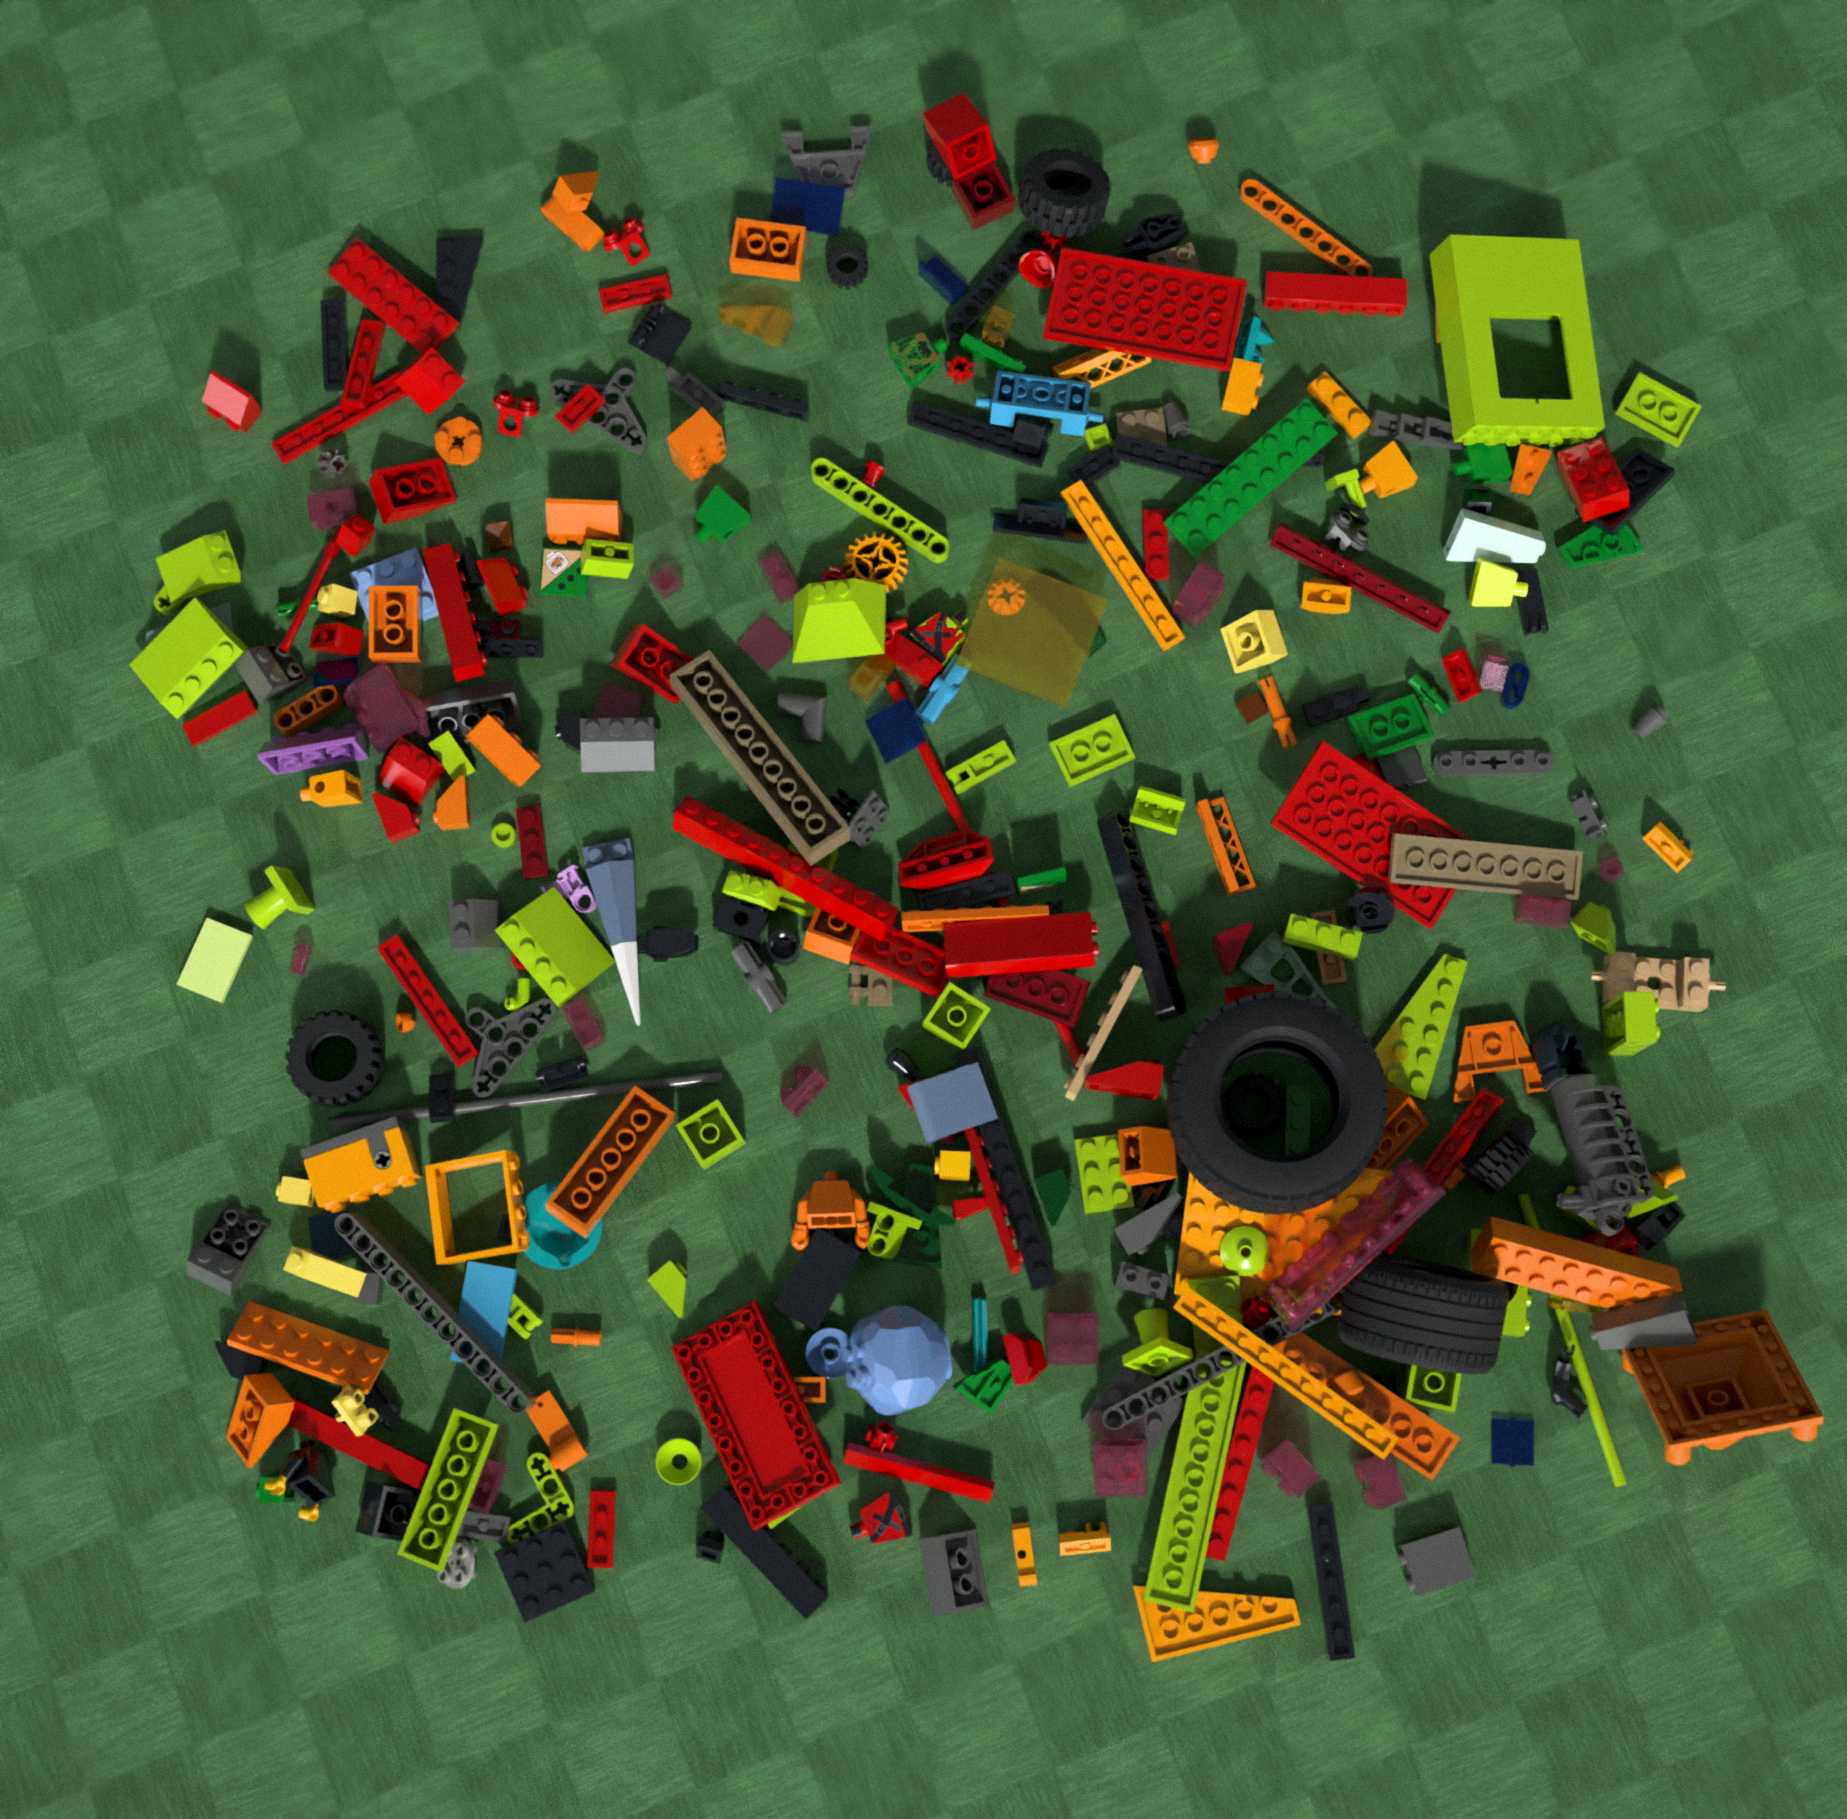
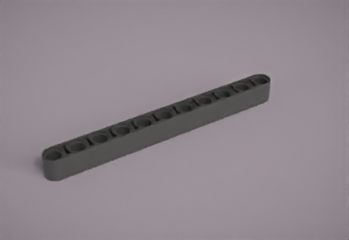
(446, 1313)
(1214, 1365)

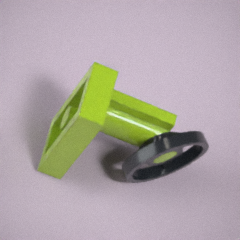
(1350, 480)

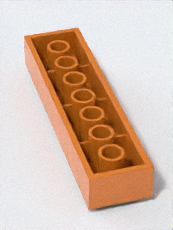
(1569, 1266)

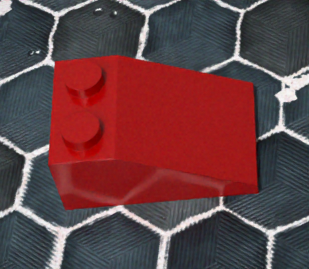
(411, 489)
(650, 660)
(1133, 1080)

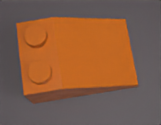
(831, 936)
(258, 1416)

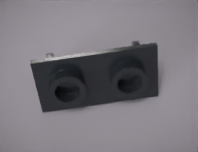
(562, 1073)

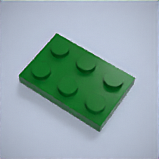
(1390, 727)

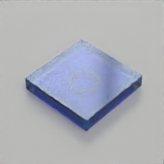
(896, 730)

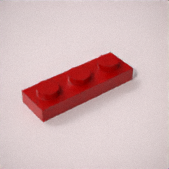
(1155, 545)

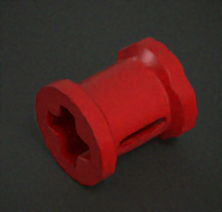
(872, 474)

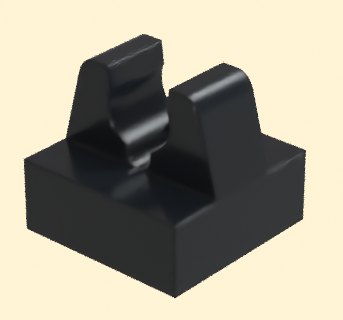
(710, 1549)

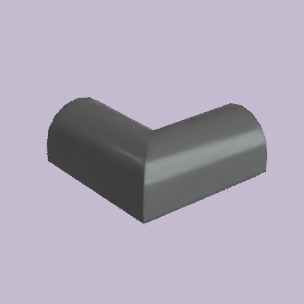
(809, 709)

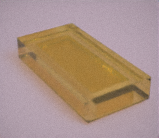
(1567, 1304)

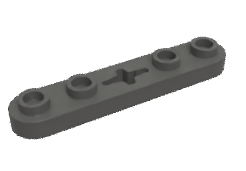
(1469, 763)

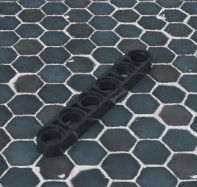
(992, 284)

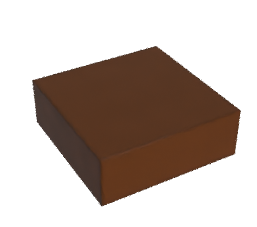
(1252, 708)

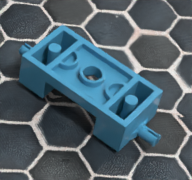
(1063, 401)

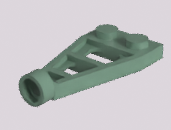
(1268, 955)

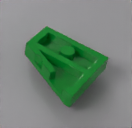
(987, 1384)

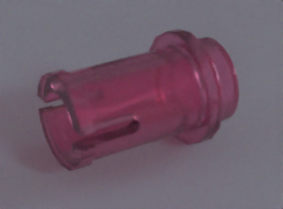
(300, 959)

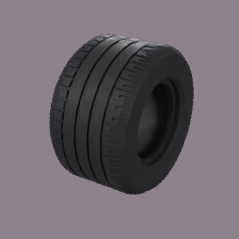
(1425, 1314)

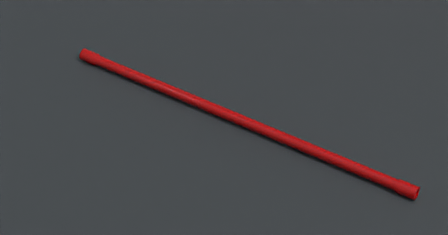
(897, 693)

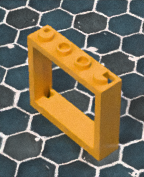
(441, 1212)

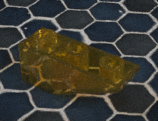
(760, 320)

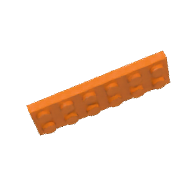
(307, 1347)

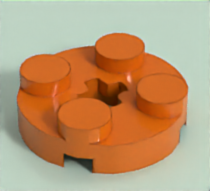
(455, 429)

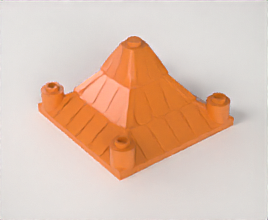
(1724, 1387)

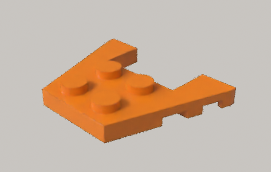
(1493, 1049)

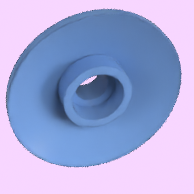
(827, 1340)

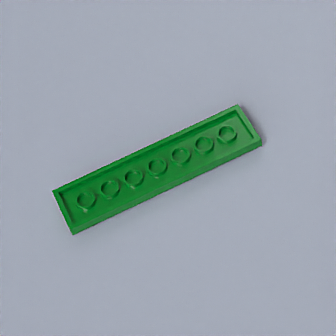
(1250, 478)

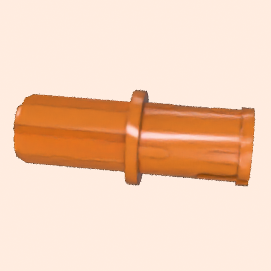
(576, 1336)

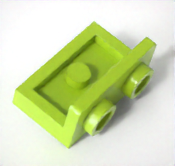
(1157, 810)

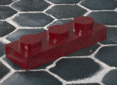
(532, 842)

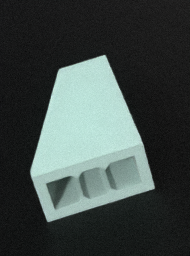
(1492, 539)

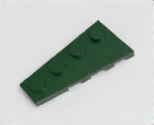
(922, 1245)

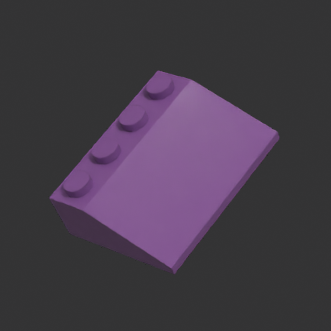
(314, 750)

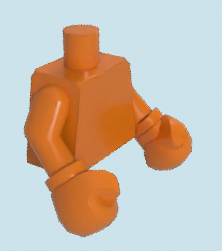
(831, 1206)

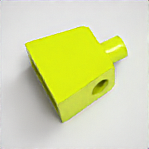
(1494, 585)

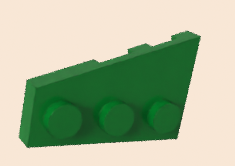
(1598, 546)

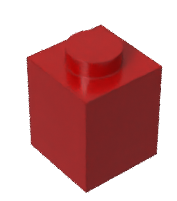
(355, 535)

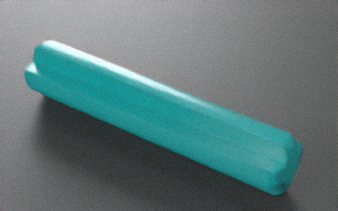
(980, 1332)

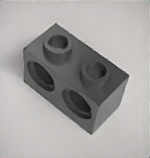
(1142, 1281)

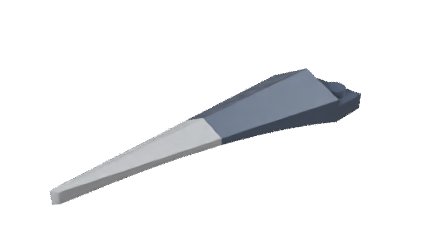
(612, 880)

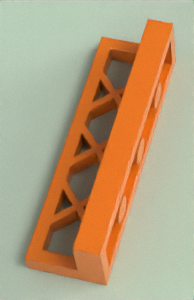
(1218, 849)

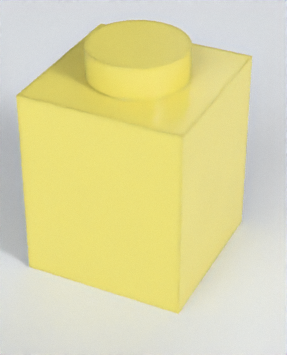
(337, 600)
(295, 1191)

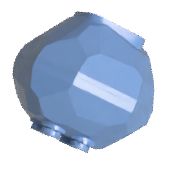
(897, 1359)

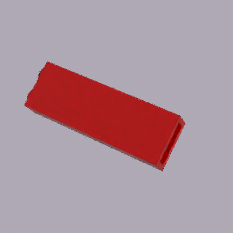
(1020, 944)

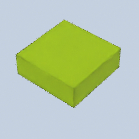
(1098, 437)

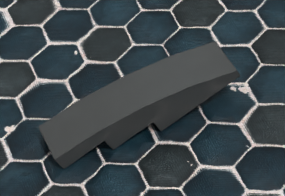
(1414, 430)

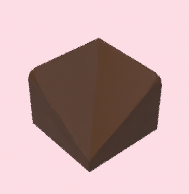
(499, 536)

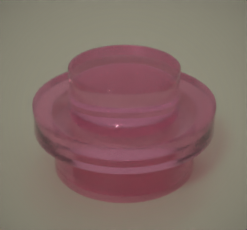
(1611, 869)

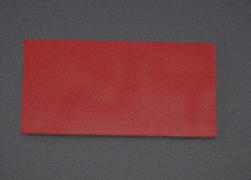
(755, 1415)

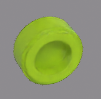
(503, 835)

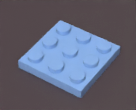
(399, 570)

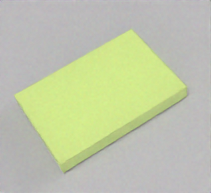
(214, 960)

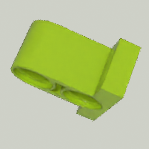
(890, 1235)

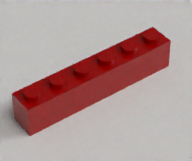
(1335, 293)
(453, 612)

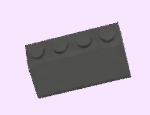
(463, 707)

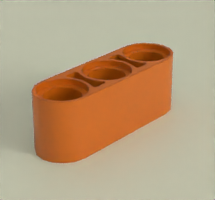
(573, 224)
(295, 710)

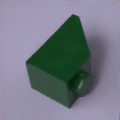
(1054, 1193)

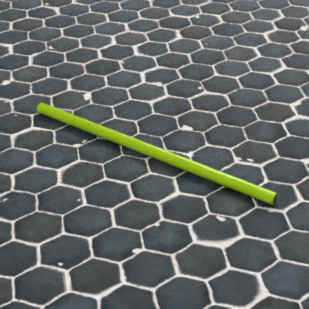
(1581, 1367)

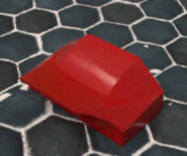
(1024, 1357)

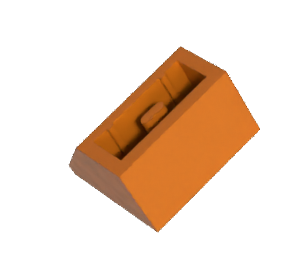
(1146, 1155)

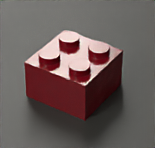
(983, 195)

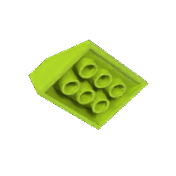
(187, 658)
(555, 946)

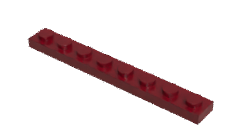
(1360, 577)

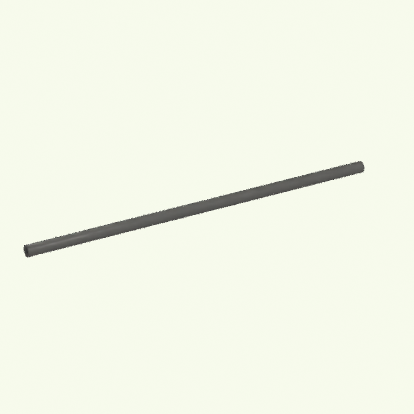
(533, 1098)

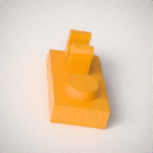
(1668, 847)
(1088, 1542)

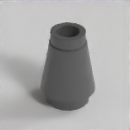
(1176, 422)
(1651, 720)

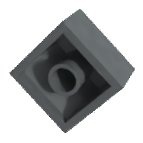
(474, 925)

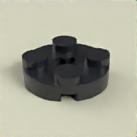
(1370, 897)

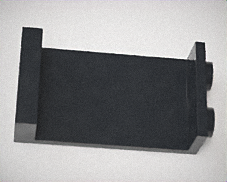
(817, 1278)

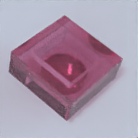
(666, 582)

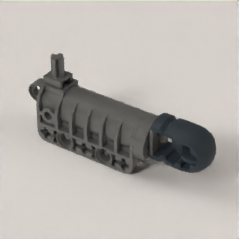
(1591, 1131)

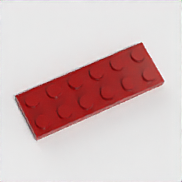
(392, 297)

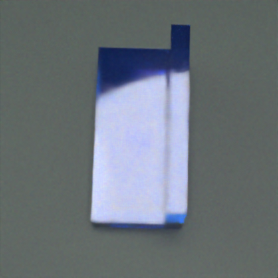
(942, 279)

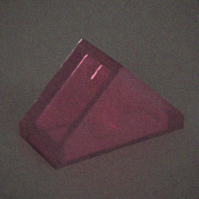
(488, 1487)

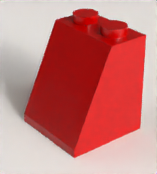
(960, 135)

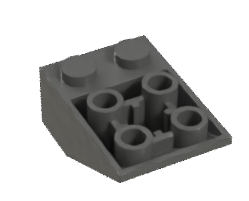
(227, 1249)

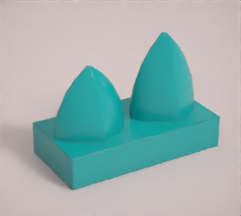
(1250, 335)

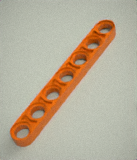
(1300, 222)

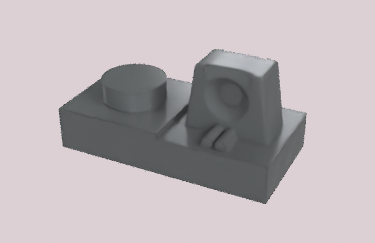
(484, 1526)

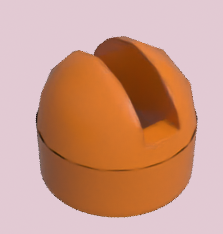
(405, 1022)

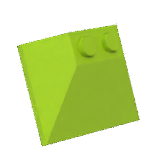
(839, 620)

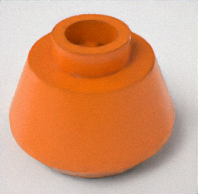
(1203, 149)

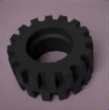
(842, 253)

